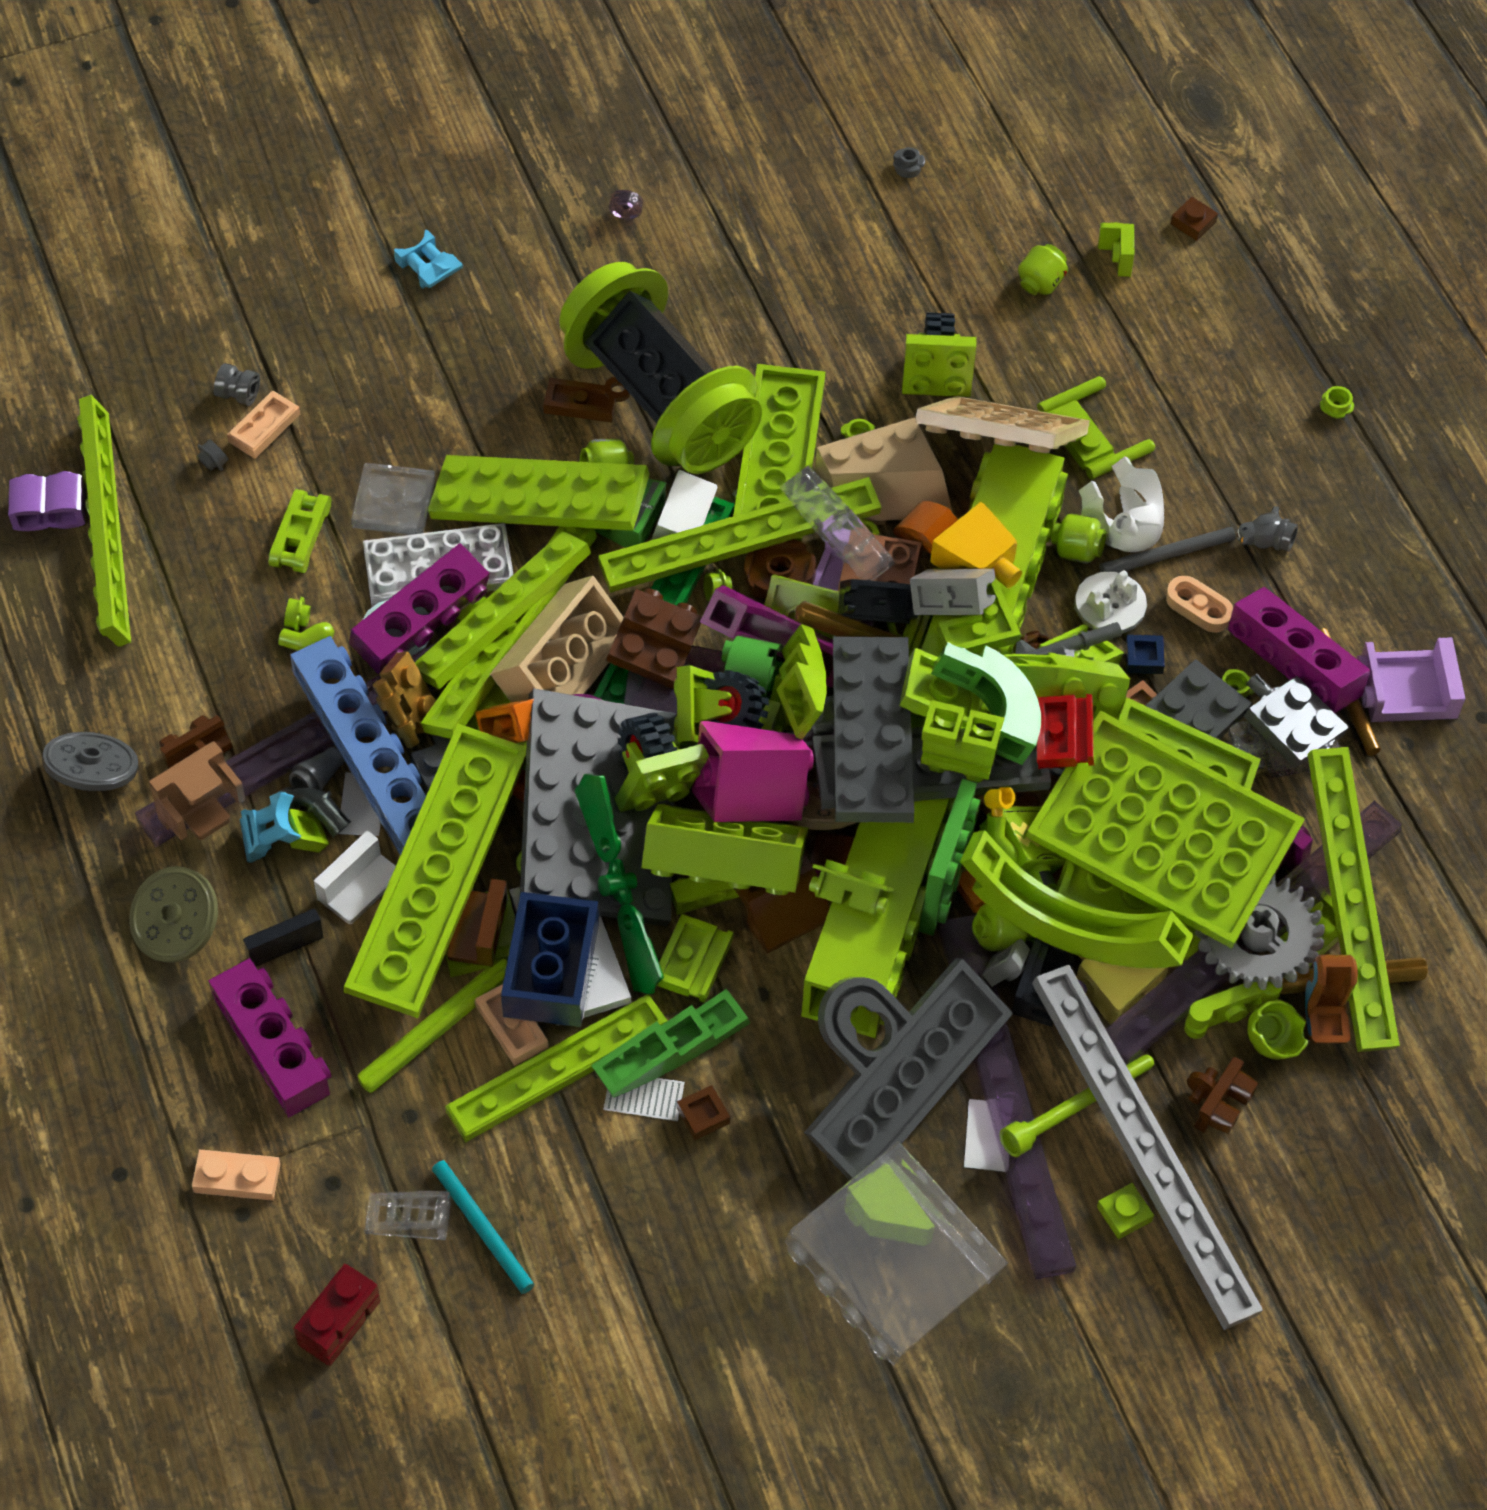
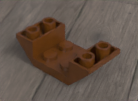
(784, 918)

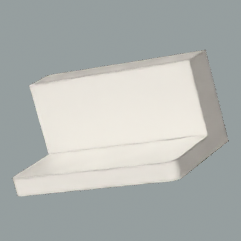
(685, 505)
(355, 879)

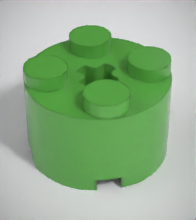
(753, 659)

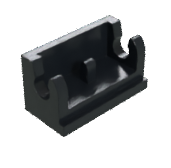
(876, 601)
(1041, 960)

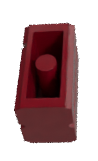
(337, 1314)

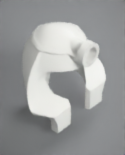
(1140, 522)

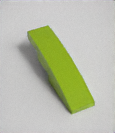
(803, 681)

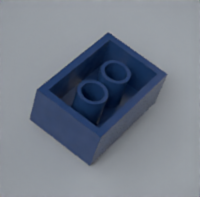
(550, 959)

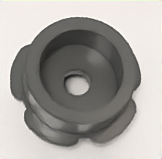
(908, 162)
(211, 456)

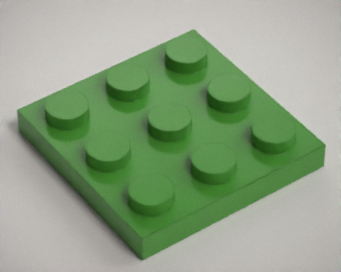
(946, 867)

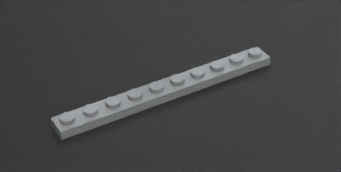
(1147, 1148)

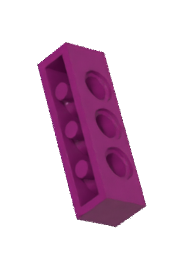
(454, 569)
(1298, 648)
(294, 1087)

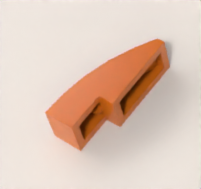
(925, 523)

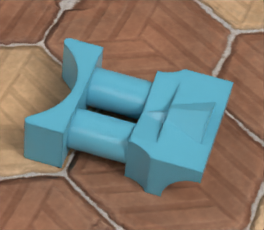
(431, 273)
(253, 826)

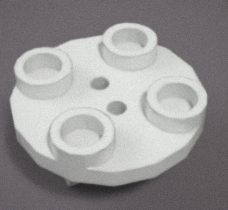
(1119, 592)

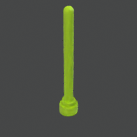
(1019, 1137)

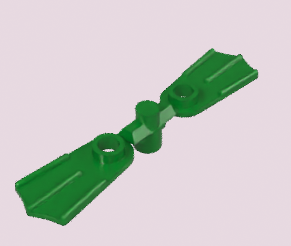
(637, 946)

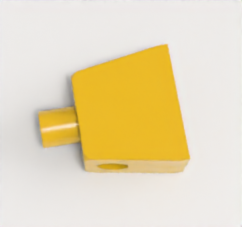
(978, 543)

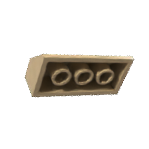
(563, 645)

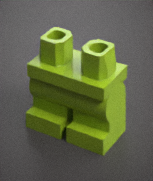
(957, 747)

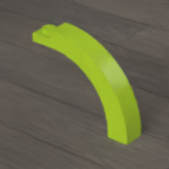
(1077, 928)

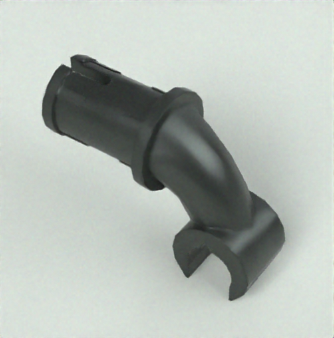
(321, 806)

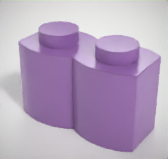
(47, 501)

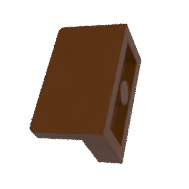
(480, 926)

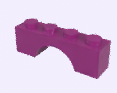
(741, 616)

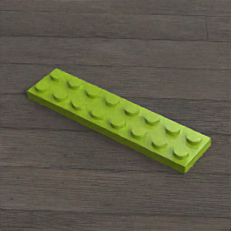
(436, 871)

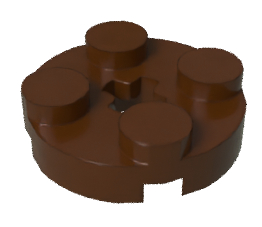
(761, 563)

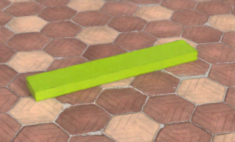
(549, 1070)

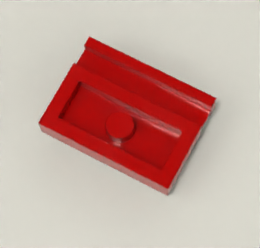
(1065, 731)

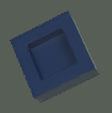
(1144, 654)

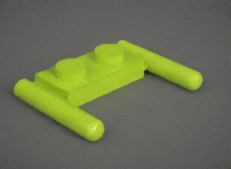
(1092, 450)

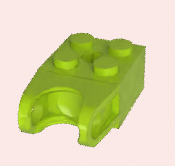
(1076, 676)

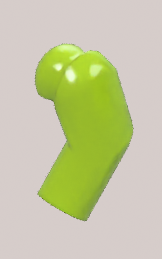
(298, 641)

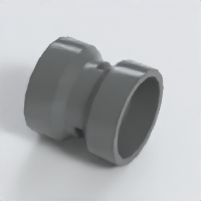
(237, 384)

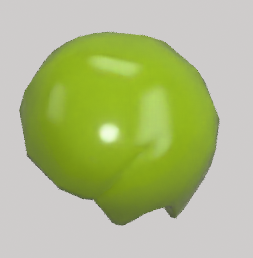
(1277, 1030)

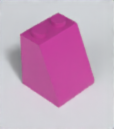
(752, 774)

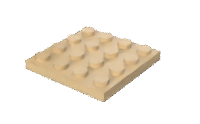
(1002, 422)

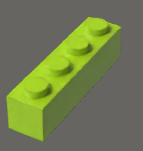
(694, 895)

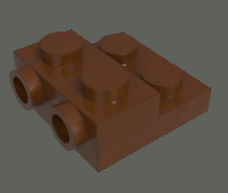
(654, 637)

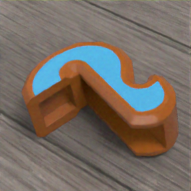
(1327, 998)

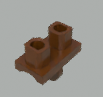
(201, 734)
(1215, 1110)

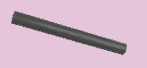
(1169, 551)

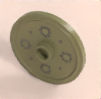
(173, 914)

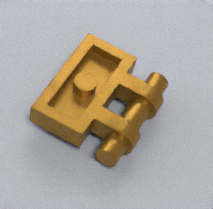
(404, 697)

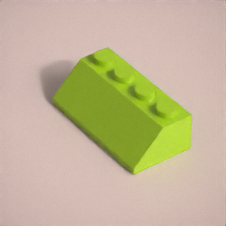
(732, 852)

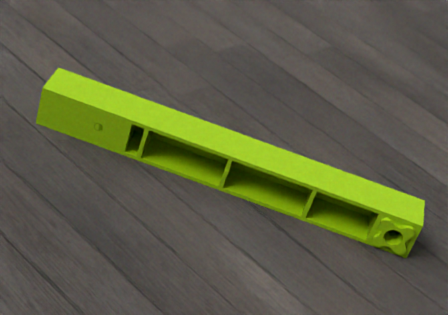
(1026, 497)

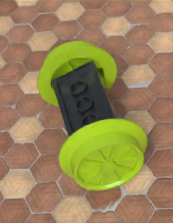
(698, 411)

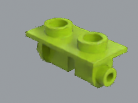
(865, 890)

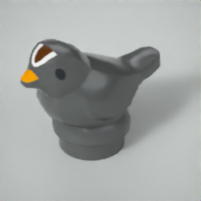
(1268, 531)

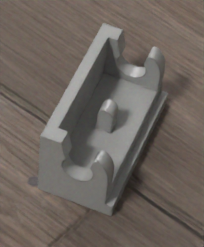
(951, 591)

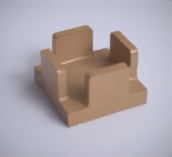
(191, 792)

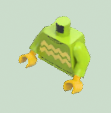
(1009, 828)

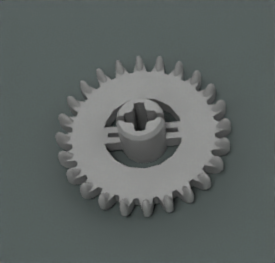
(1261, 936)

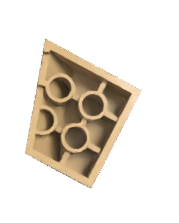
(896, 463)

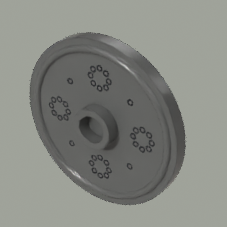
(90, 761)

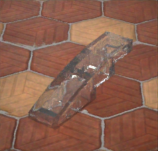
(837, 524)

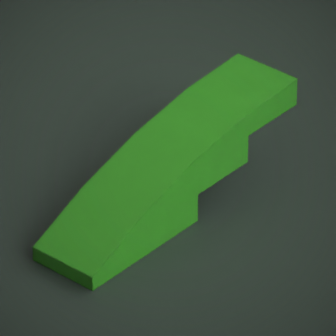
(670, 1045)

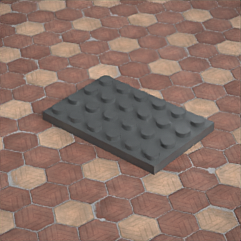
(558, 855)

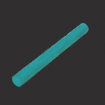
(483, 1227)

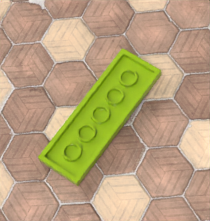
(784, 437)
(539, 492)

